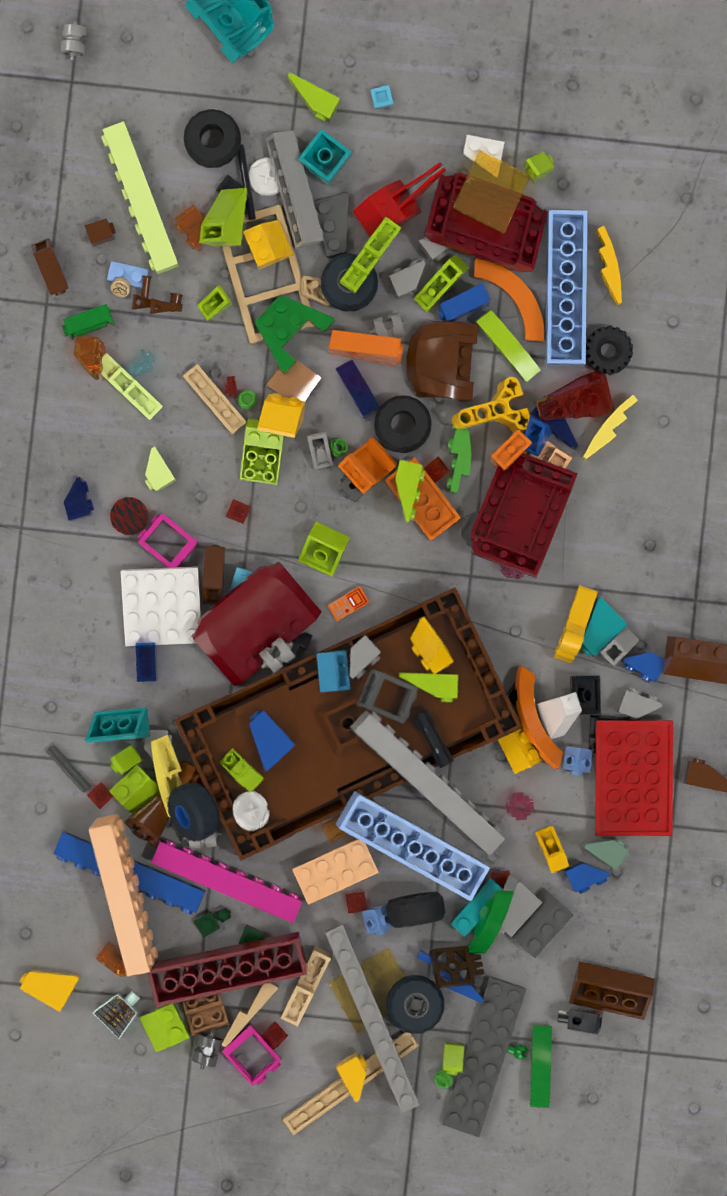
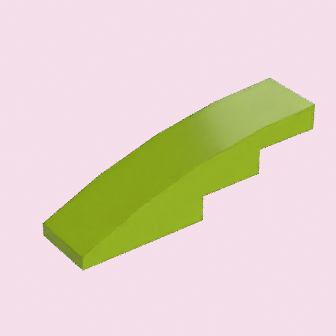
(370, 255)
(508, 345)

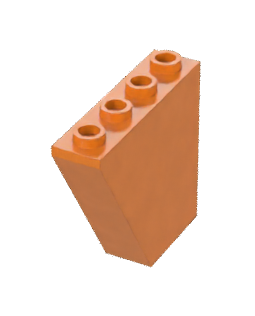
(366, 347)

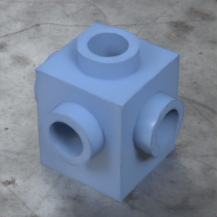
(577, 760)
(376, 920)

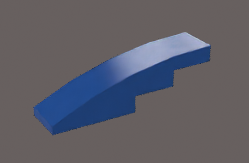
(468, 991)

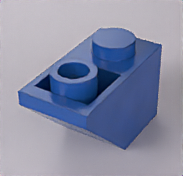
(647, 664)
(584, 875)

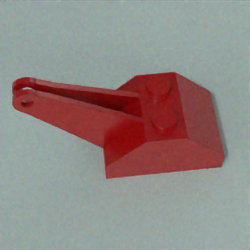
(394, 202)

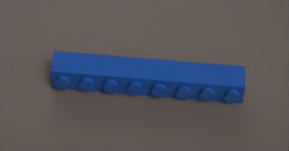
(151, 881)

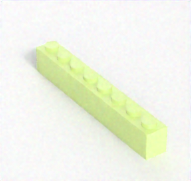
(140, 197)

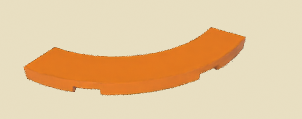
(518, 292)
(530, 721)

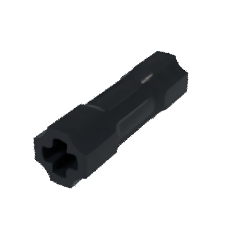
(427, 727)

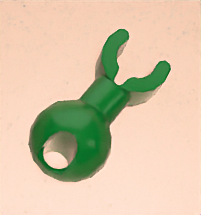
(517, 1051)

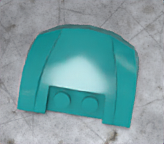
(236, 23)

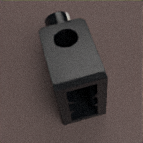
(590, 1019)

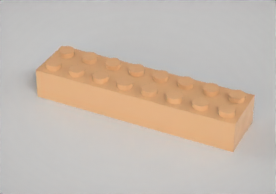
(123, 894)

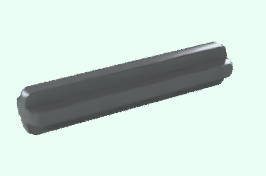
(68, 768)

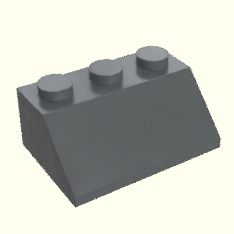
(542, 924)

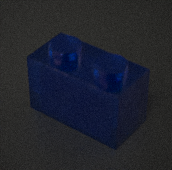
(146, 662)

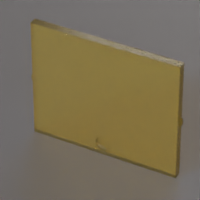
(491, 191)
(381, 974)

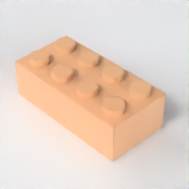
(335, 870)

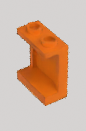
(511, 450)
(367, 465)

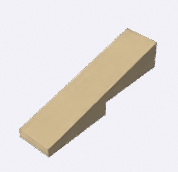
(306, 986)
(244, 1017)

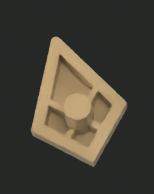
(312, 290)

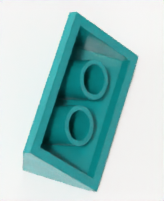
(119, 725)

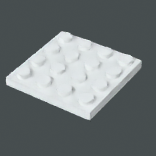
(160, 605)

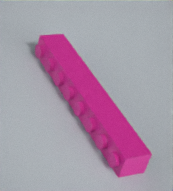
(226, 881)

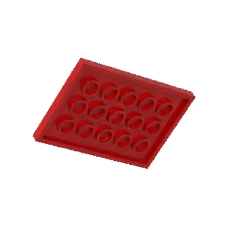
(634, 778)

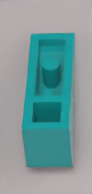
(469, 914)

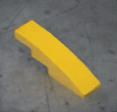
(610, 273)

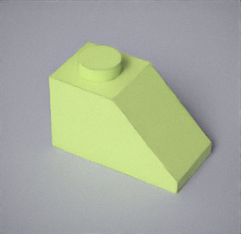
(157, 472)

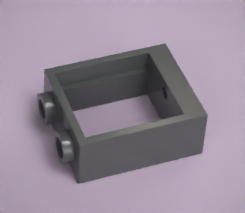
(371, 692)

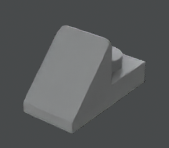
(320, 450)

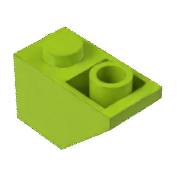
(125, 760)
(241, 770)
(453, 1058)

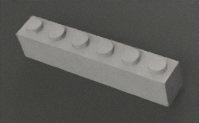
(294, 189)

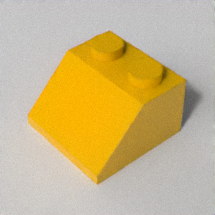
(268, 243)
(282, 415)
(430, 647)
(353, 1073)

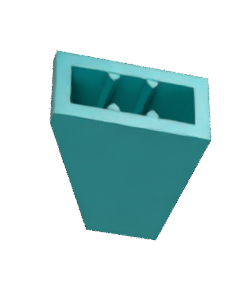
(601, 628)

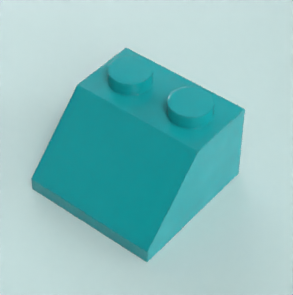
(325, 157)

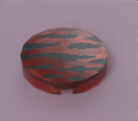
(129, 516)

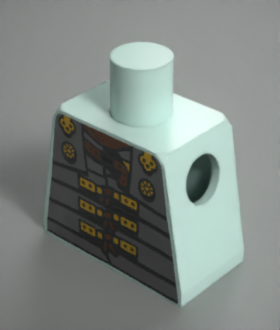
(118, 1012)

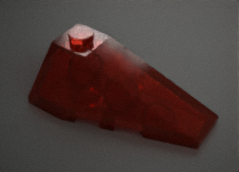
(580, 398)

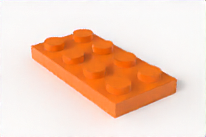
(433, 510)

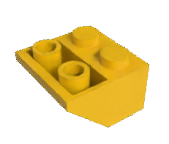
(519, 751)

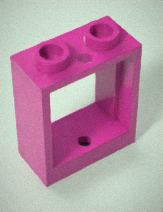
(182, 555)
(237, 1041)

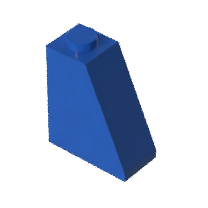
(464, 304)
(269, 739)

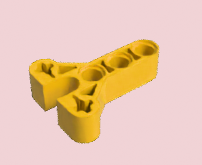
(501, 399)
(575, 626)

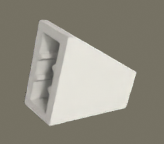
(559, 714)

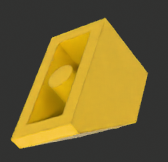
(552, 849)

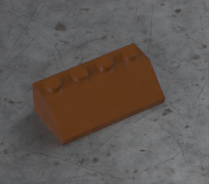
(695, 659)
(612, 990)

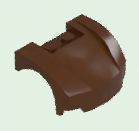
(441, 360)

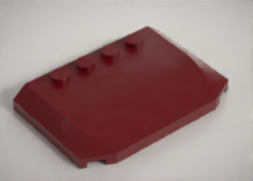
(453, 229)
(522, 514)
(252, 618)

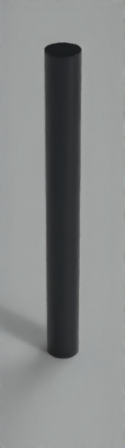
(246, 183)

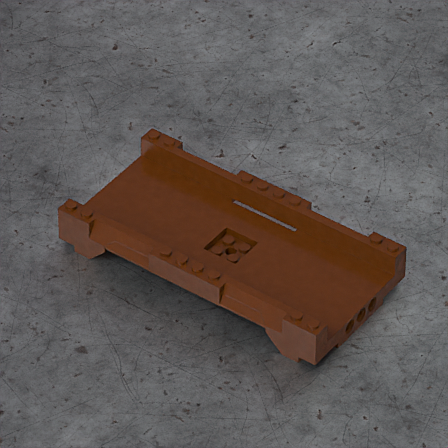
(328, 756)

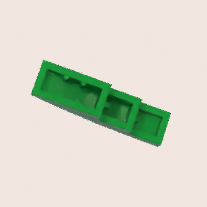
(491, 921)
(540, 1066)

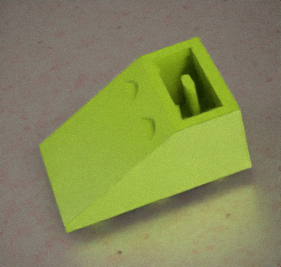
(225, 219)
(261, 455)
(407, 481)

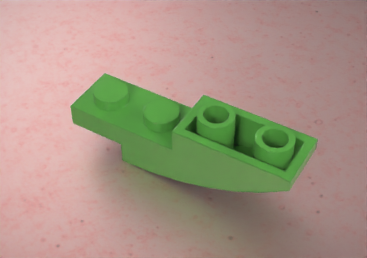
(459, 446)

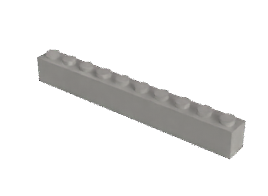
(427, 782)
(372, 1018)

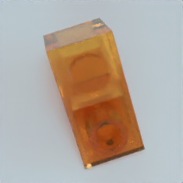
(190, 224)
(90, 353)

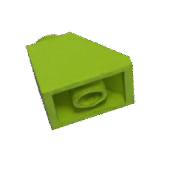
(323, 549)
(135, 789)
(165, 1027)

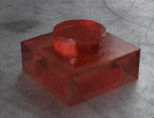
(230, 387)
(436, 469)
(238, 511)
(100, 795)
(500, 877)
(356, 902)
(274, 1035)

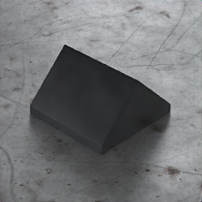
(588, 693)

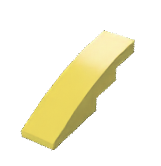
(605, 433)
(165, 767)

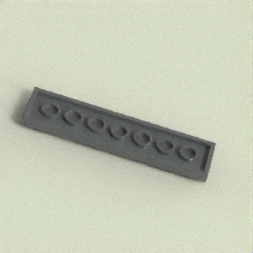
(484, 1057)

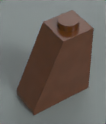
(50, 267)
(213, 574)

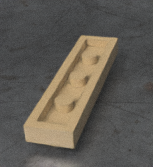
(214, 399)

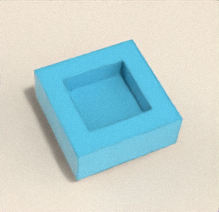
(381, 97)

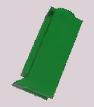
(88, 321)

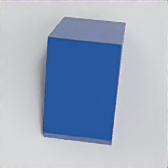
(538, 434)

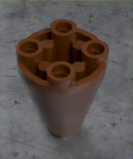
(149, 821)

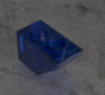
(77, 503)

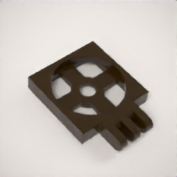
(468, 964)

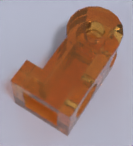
(112, 960)

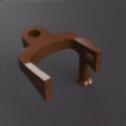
(172, 306)

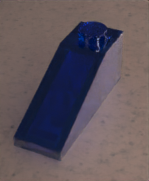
(358, 389)
(559, 428)

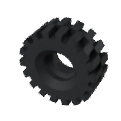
(621, 343)

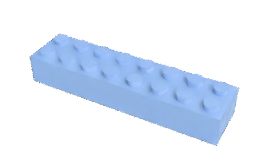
(566, 288)
(412, 845)

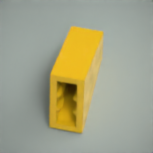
(49, 987)

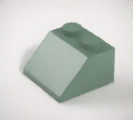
(608, 850)

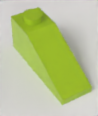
(319, 101)
(441, 282)
(437, 685)

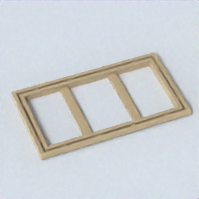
(242, 301)

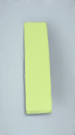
(129, 387)

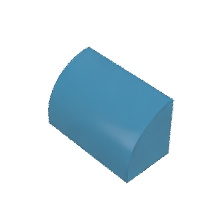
(333, 671)

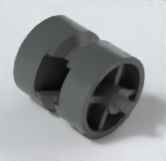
(207, 1048)

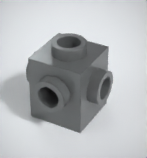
(354, 494)

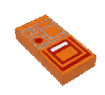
(348, 603)

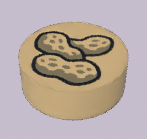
(120, 287)

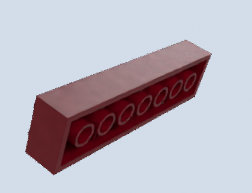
(227, 969)

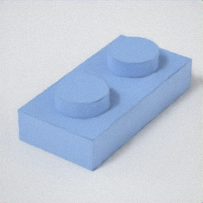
(128, 272)

